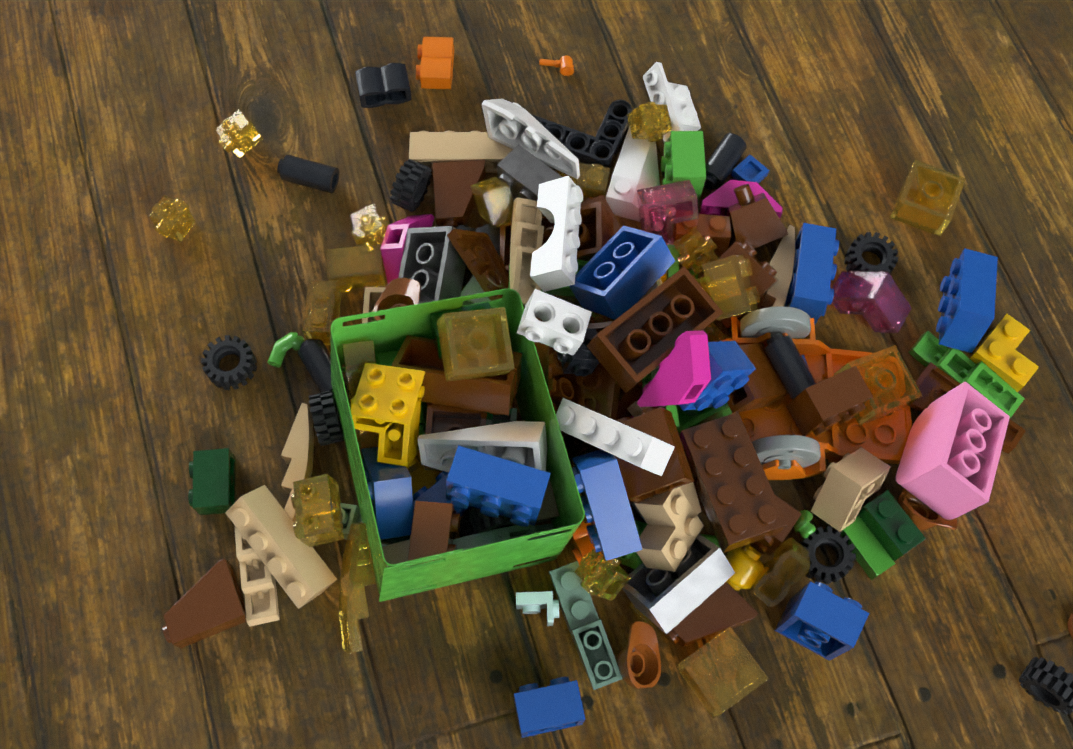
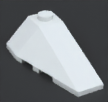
(514, 125)
(633, 171)
(514, 441)

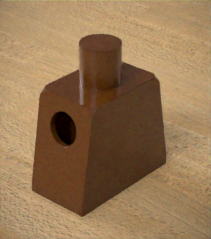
(754, 218)

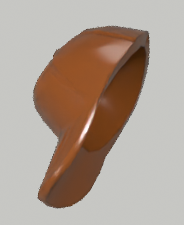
(398, 293)
(921, 514)
(640, 659)

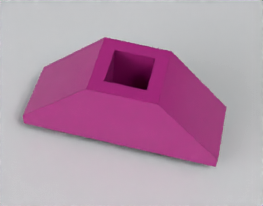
(723, 197)
(394, 242)
(681, 374)

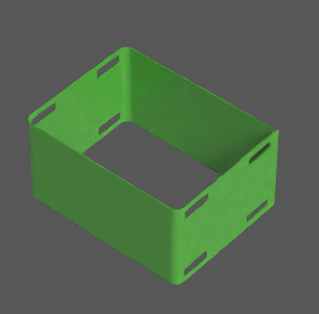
(534, 406)

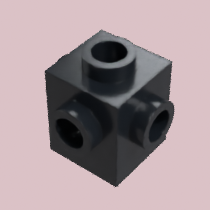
(583, 361)

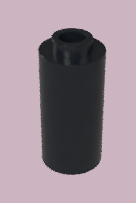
(723, 160)
(308, 173)
(318, 363)
(789, 364)

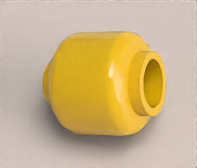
(746, 566)

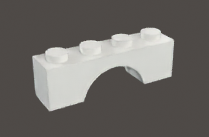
(556, 261)
(614, 437)

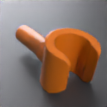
(565, 64)

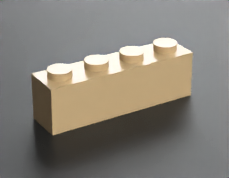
(453, 146)
(273, 539)

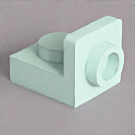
(535, 601)

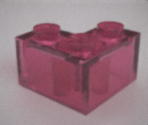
(666, 205)
(872, 296)

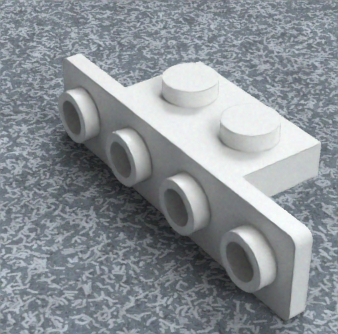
(675, 96)

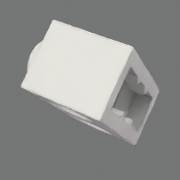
(555, 316)

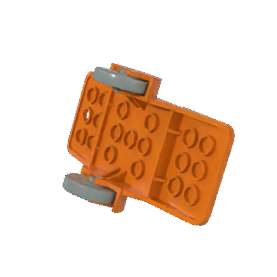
(773, 430)

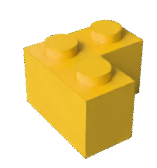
(1000, 354)
(396, 441)

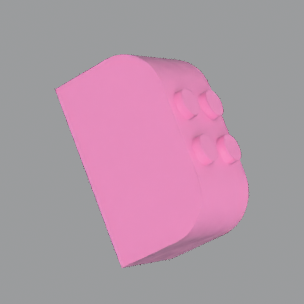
(954, 452)

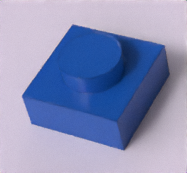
(750, 170)

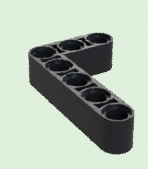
(592, 146)

